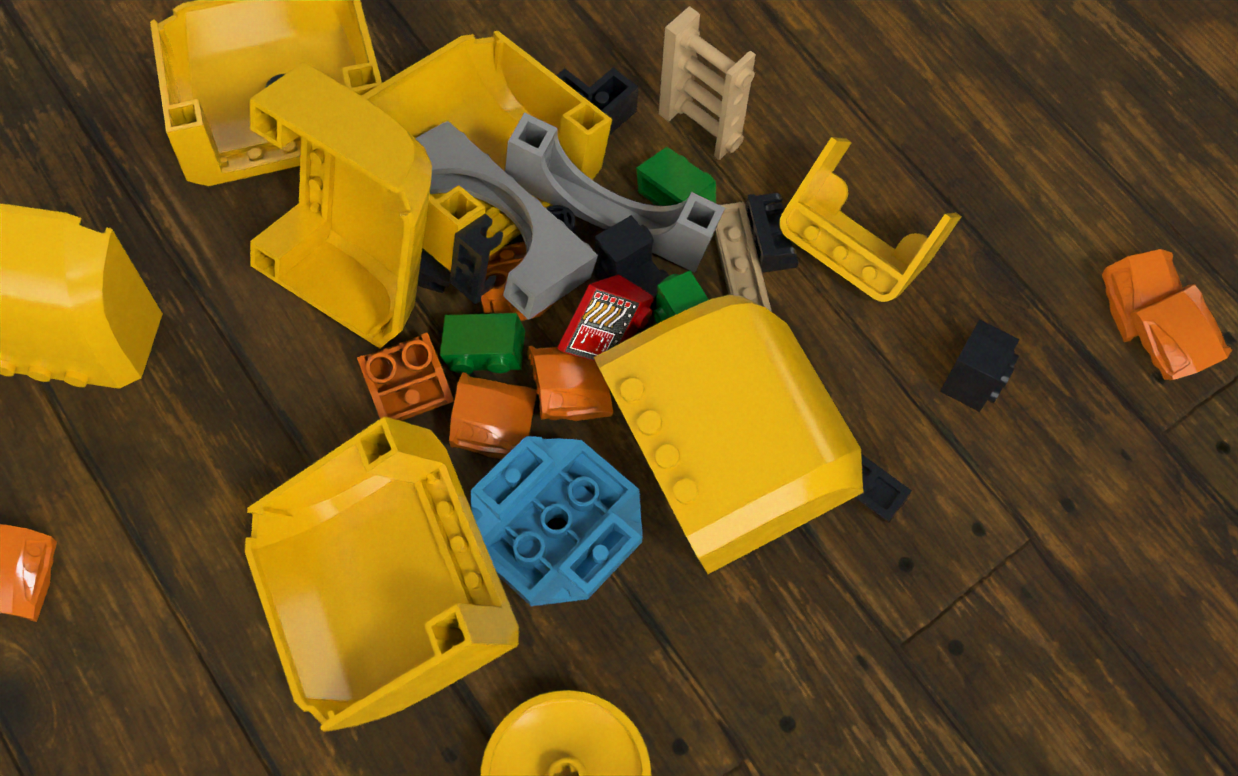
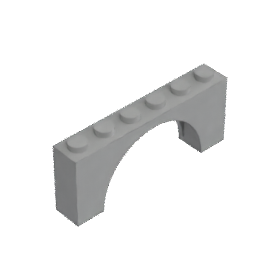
(545, 171)
(555, 255)

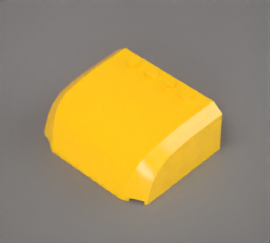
(226, 52)
(484, 93)
(360, 207)
(70, 302)
(733, 425)
(376, 577)

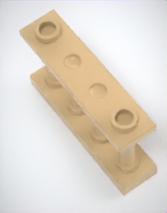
(678, 82)

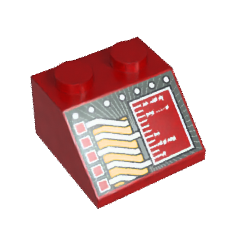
(606, 317)

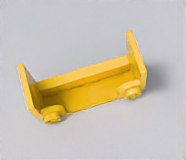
(846, 247)

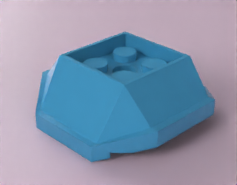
(547, 482)

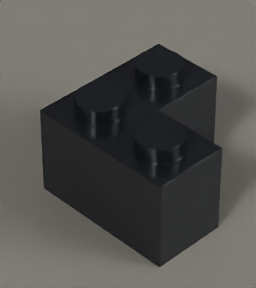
(611, 94)
(628, 252)
(982, 367)

